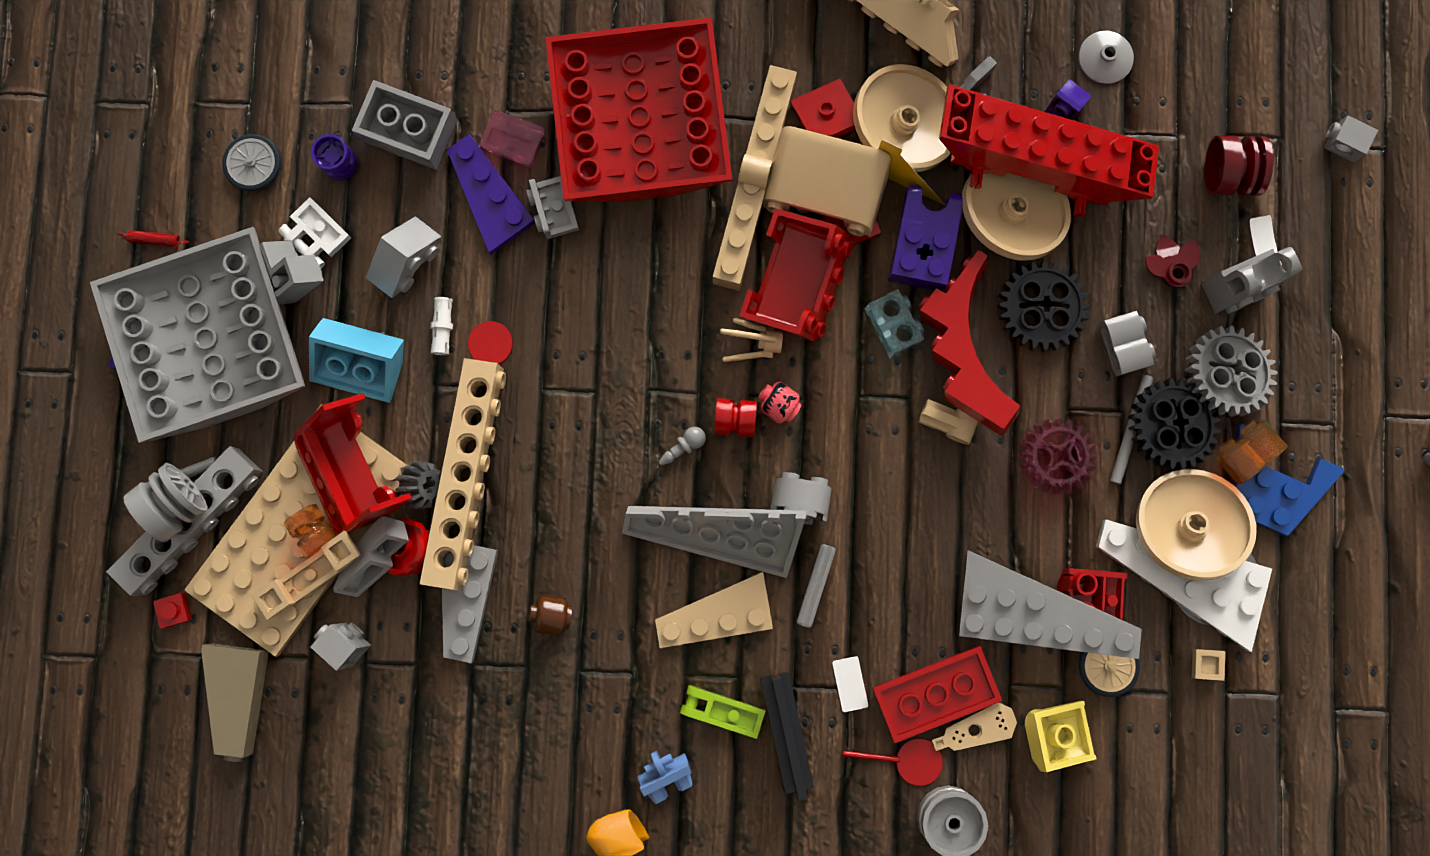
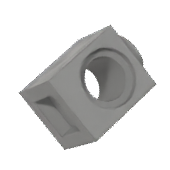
(1350, 138)

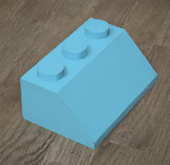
(355, 359)

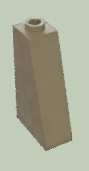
(234, 696)

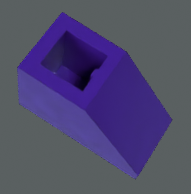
(1068, 101)

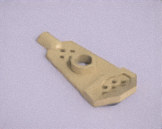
(988, 728)

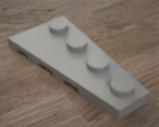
(465, 609)

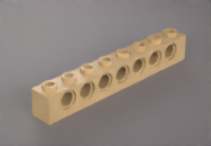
(473, 375)

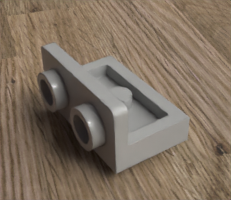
(555, 215)

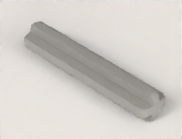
(816, 585)

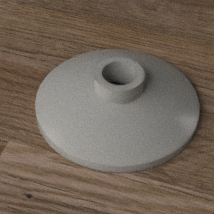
(1100, 67)

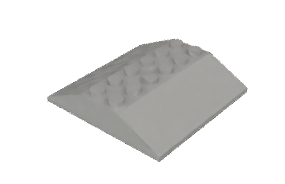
(197, 337)

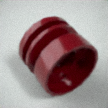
(1238, 165)

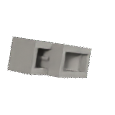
(376, 548)

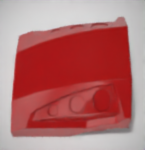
(1099, 589)

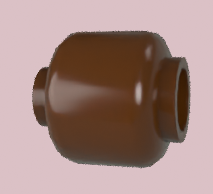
(550, 615)

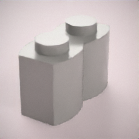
(1127, 343)

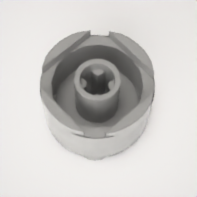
(802, 494)

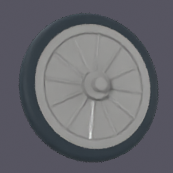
(251, 162)

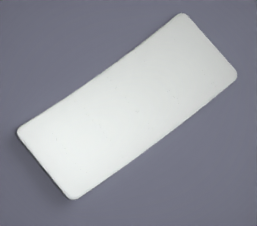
(1262, 234)

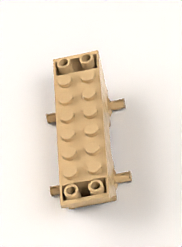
(923, 22)

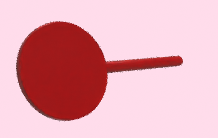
(490, 342)
(915, 761)

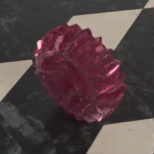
(1072, 439)

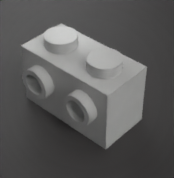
(340, 645)

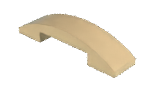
(307, 576)

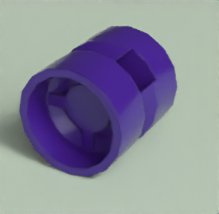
(334, 157)

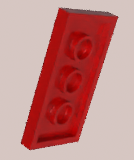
(937, 694)

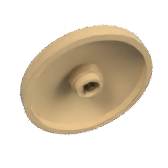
(904, 109)
(1016, 215)
(1196, 525)

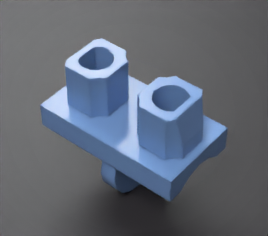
(662, 773)

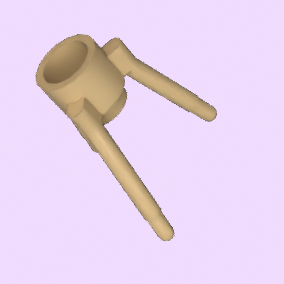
(768, 340)

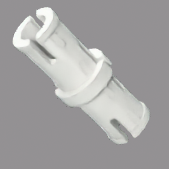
(441, 326)

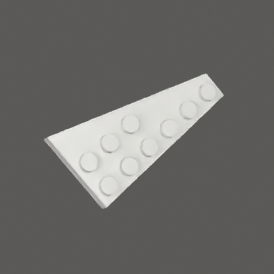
(1227, 603)

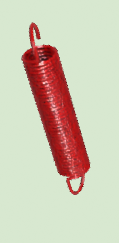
(152, 238)

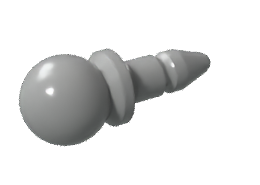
(692, 439)

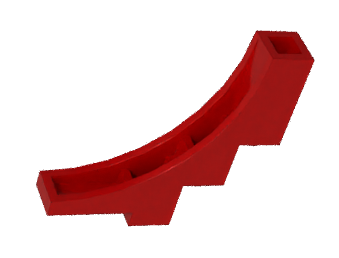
(971, 387)

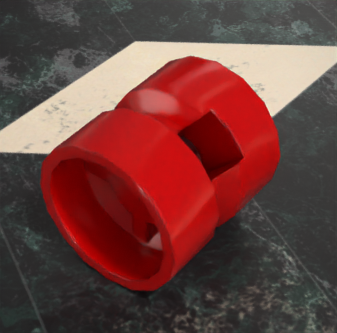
(735, 417)

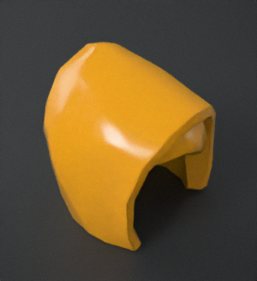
(617, 834)

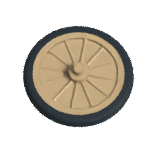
(1108, 674)

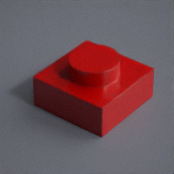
(172, 610)

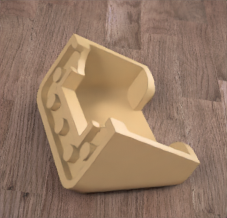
(828, 178)

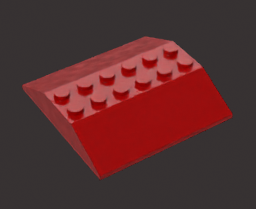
(638, 111)

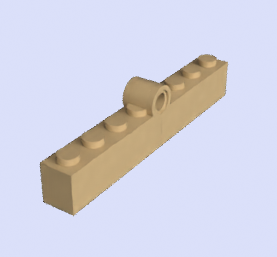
(754, 178)

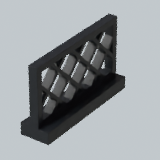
(787, 734)

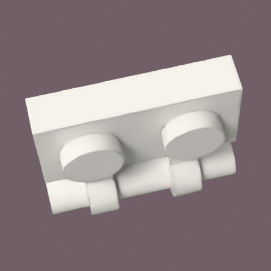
(319, 226)

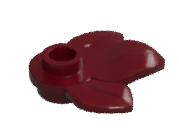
(1173, 257)

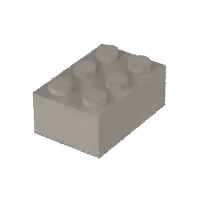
(404, 124)

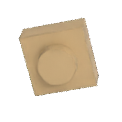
(1208, 664)

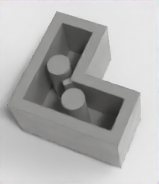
(401, 254)
(291, 274)

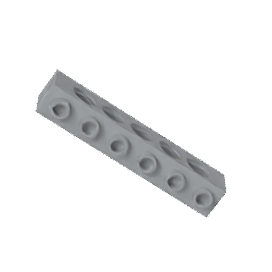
(129, 568)

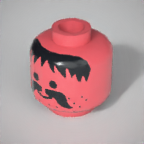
(779, 402)

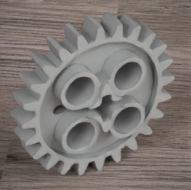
(1231, 371)

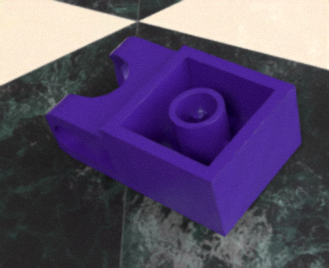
(927, 233)

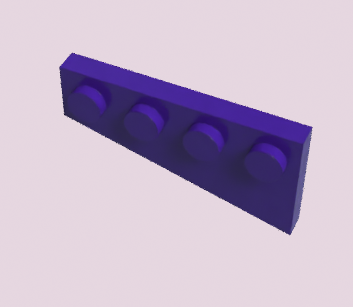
(490, 198)

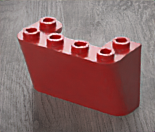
(799, 276)

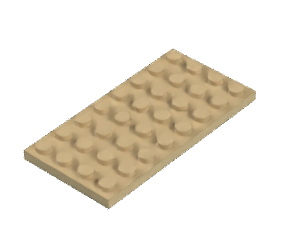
(262, 550)

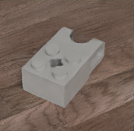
(1251, 280)

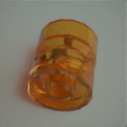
(309, 529)

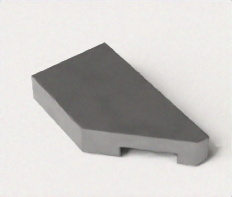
(979, 74)

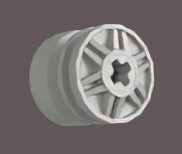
(165, 502)

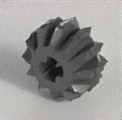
(421, 482)

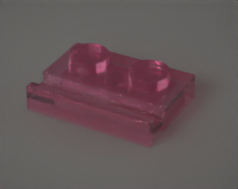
(512, 138)

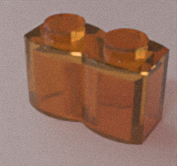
(1251, 451)

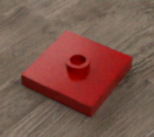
(826, 110)

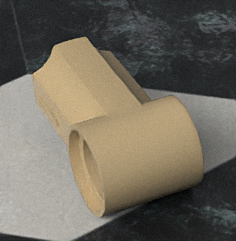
(953, 422)

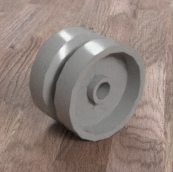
(964, 834)

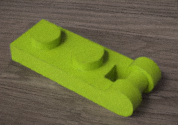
(724, 712)

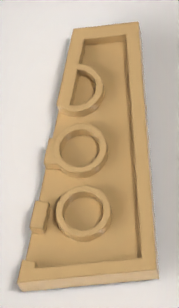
(726, 613)

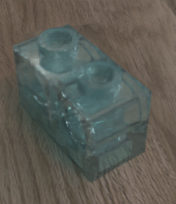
(887, 326)

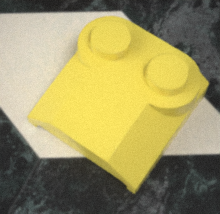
(1059, 736)

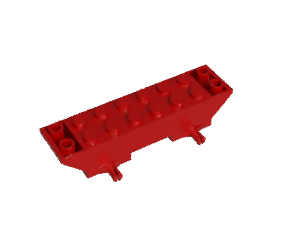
(1074, 157)

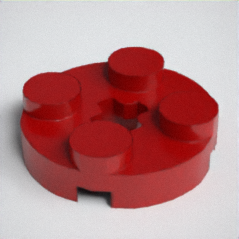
(411, 558)

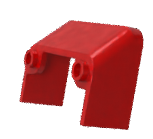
(340, 470)

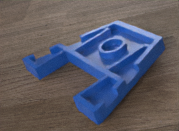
(1283, 501)

